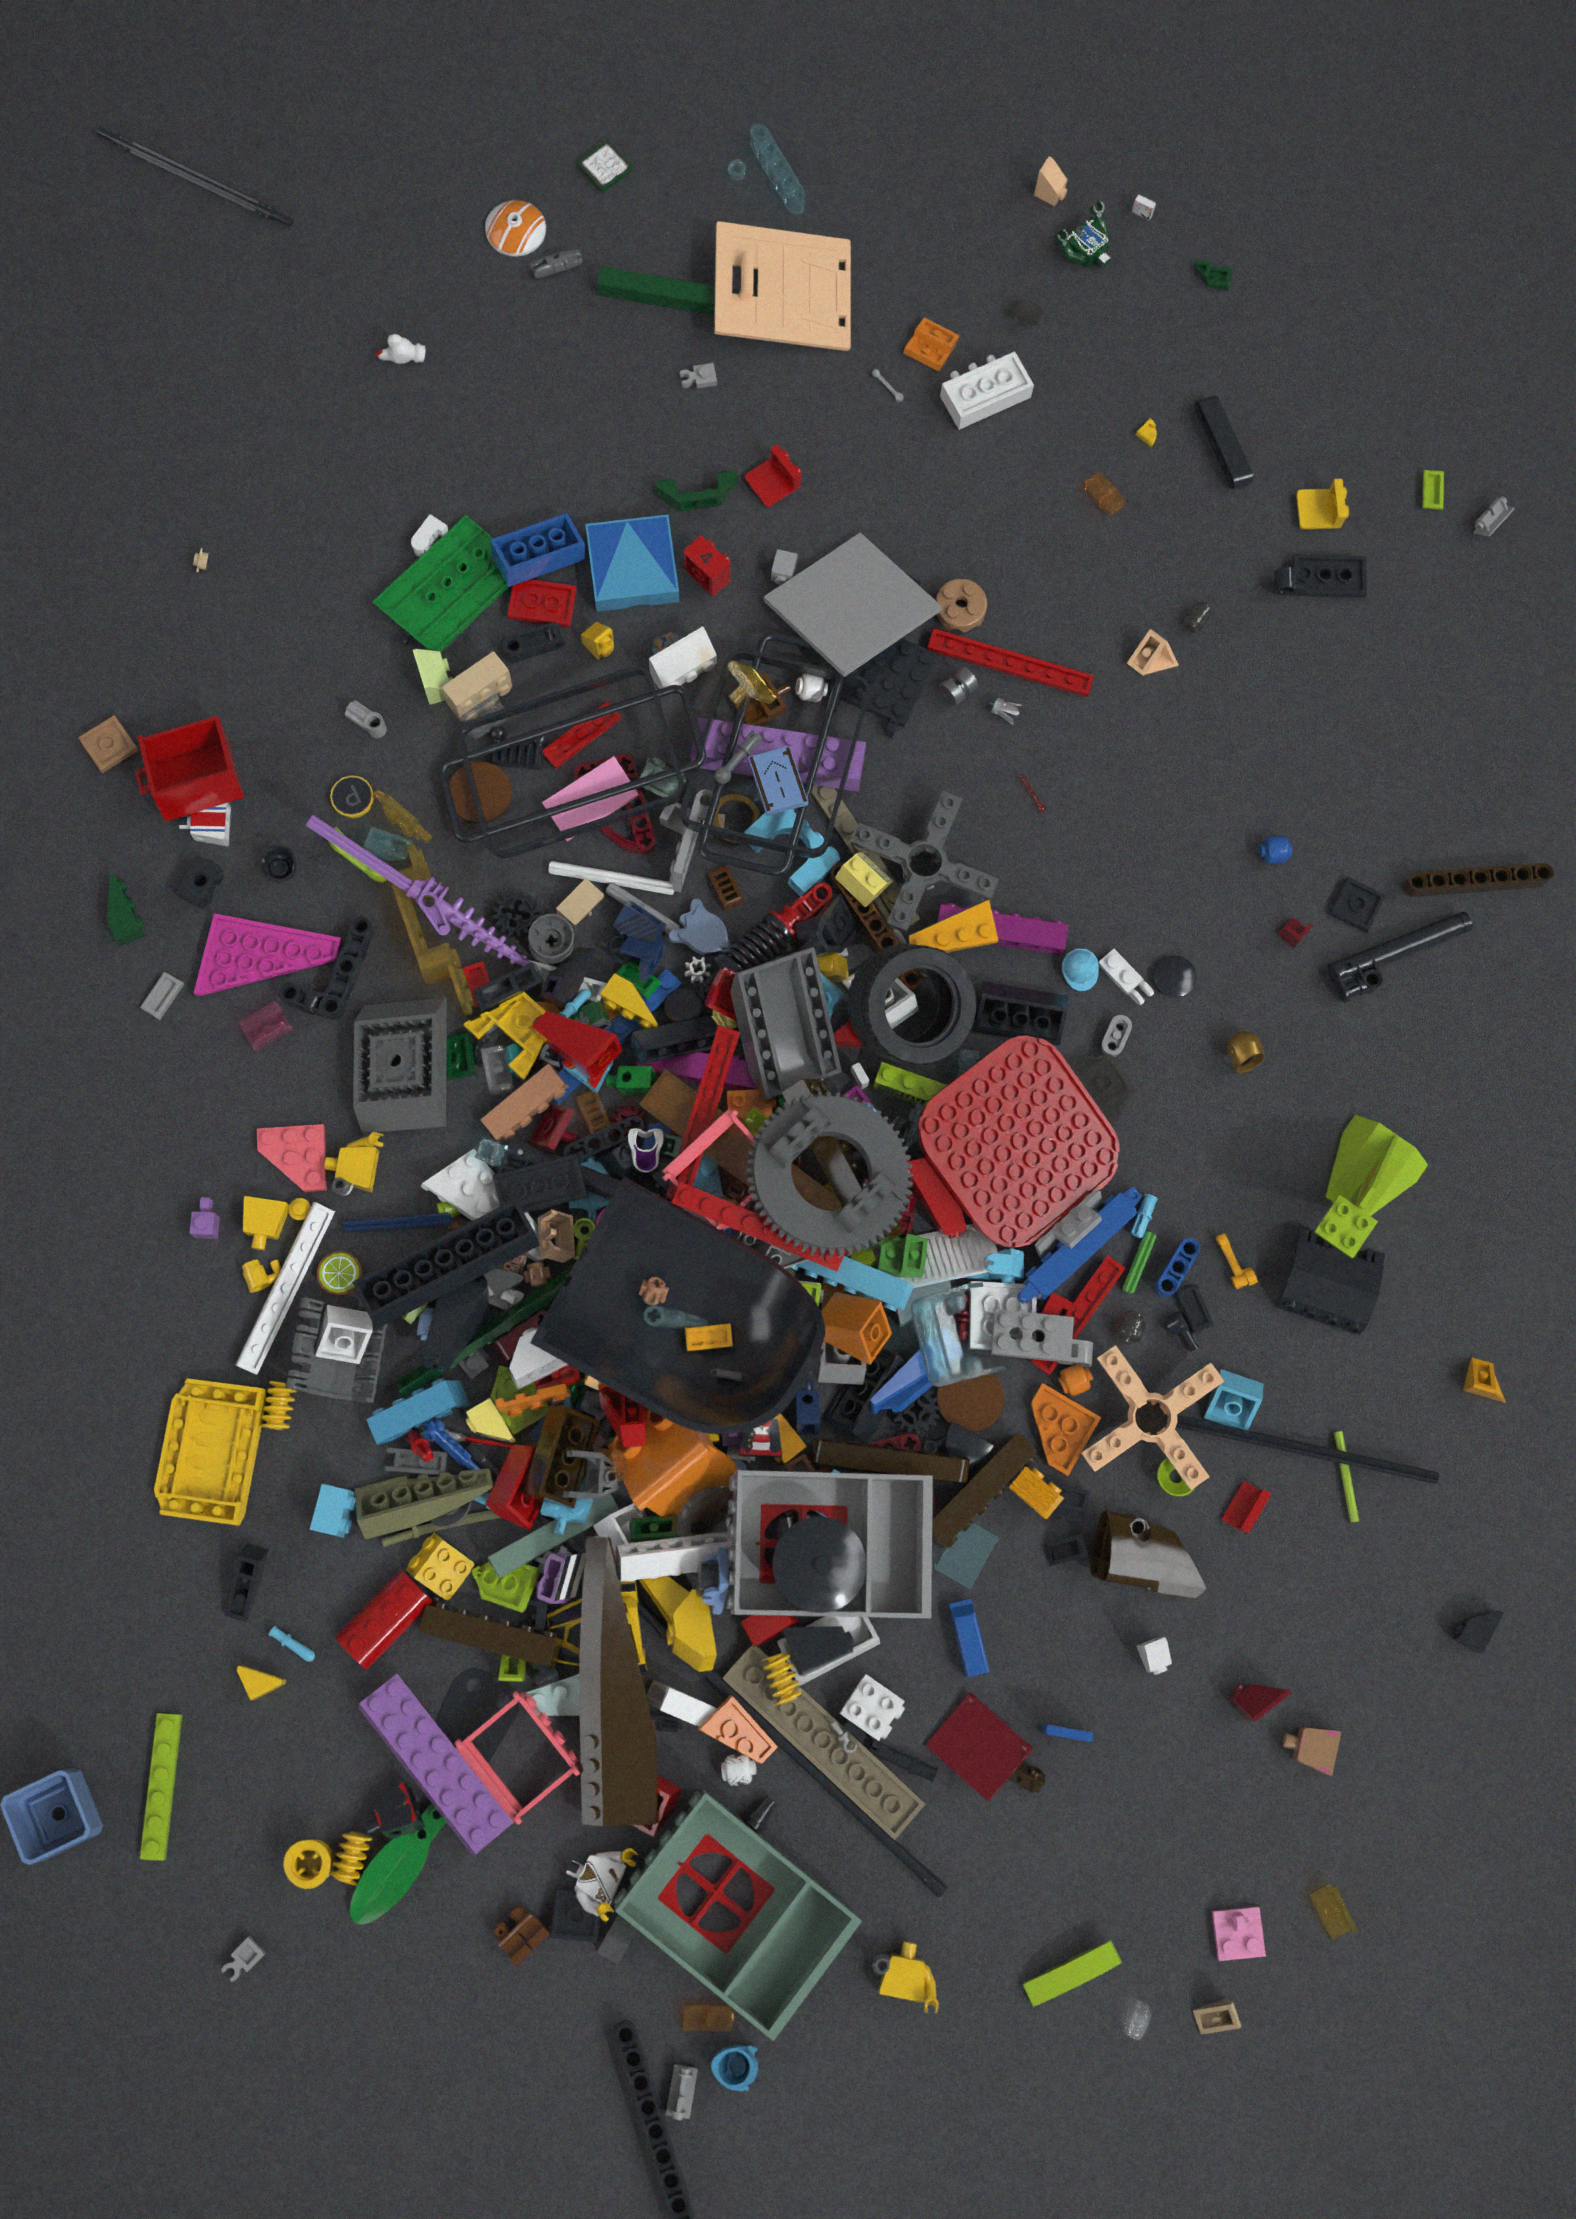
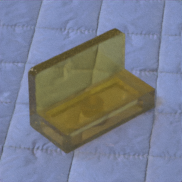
(1332, 1911)

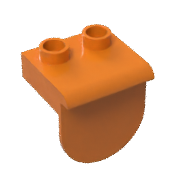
(672, 1466)

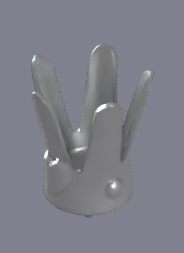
(1000, 706)

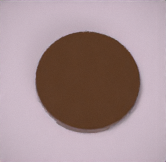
(493, 790)
(972, 1403)

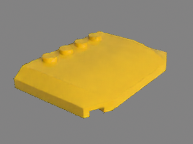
(210, 1451)

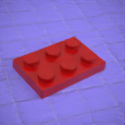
(542, 602)

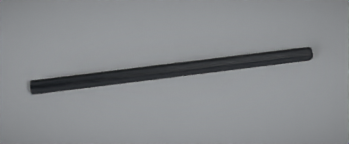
(1307, 1449)

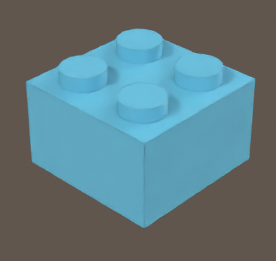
(333, 1511)

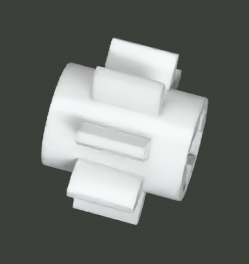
(700, 975)

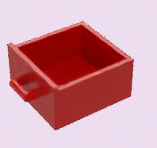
(189, 768)

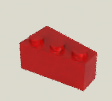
(625, 1417)

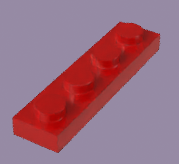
(578, 738)

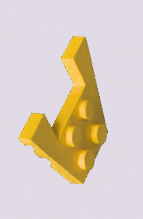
(515, 1019)

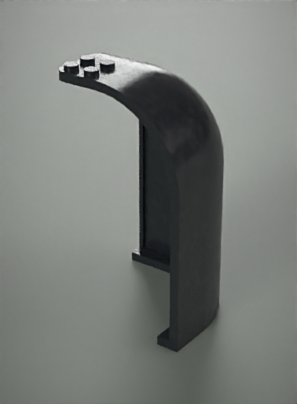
(709, 1274)

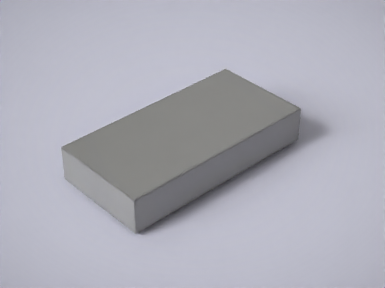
(162, 995)

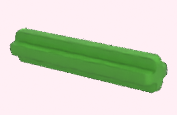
(1139, 1262)

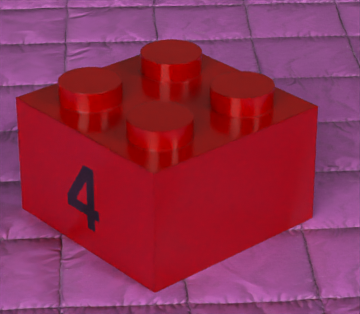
(707, 565)

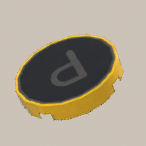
(352, 796)

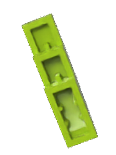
(1072, 1973)

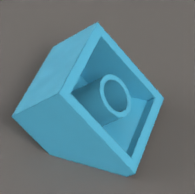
(1234, 1401)

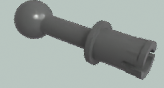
(723, 774)

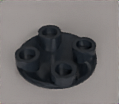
(1175, 976)

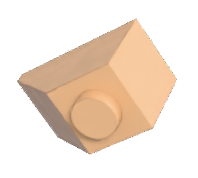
(1051, 183)

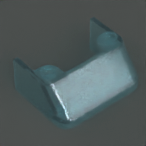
(940, 1339)

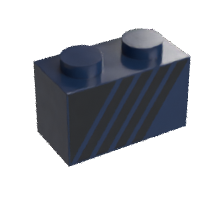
(639, 923)

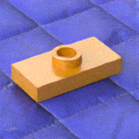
(708, 1337)

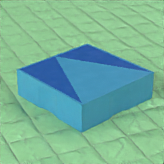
(632, 562)

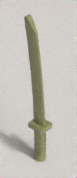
(429, 1528)

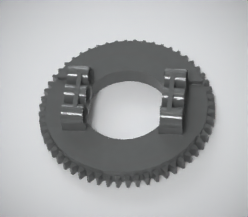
(867, 1213)

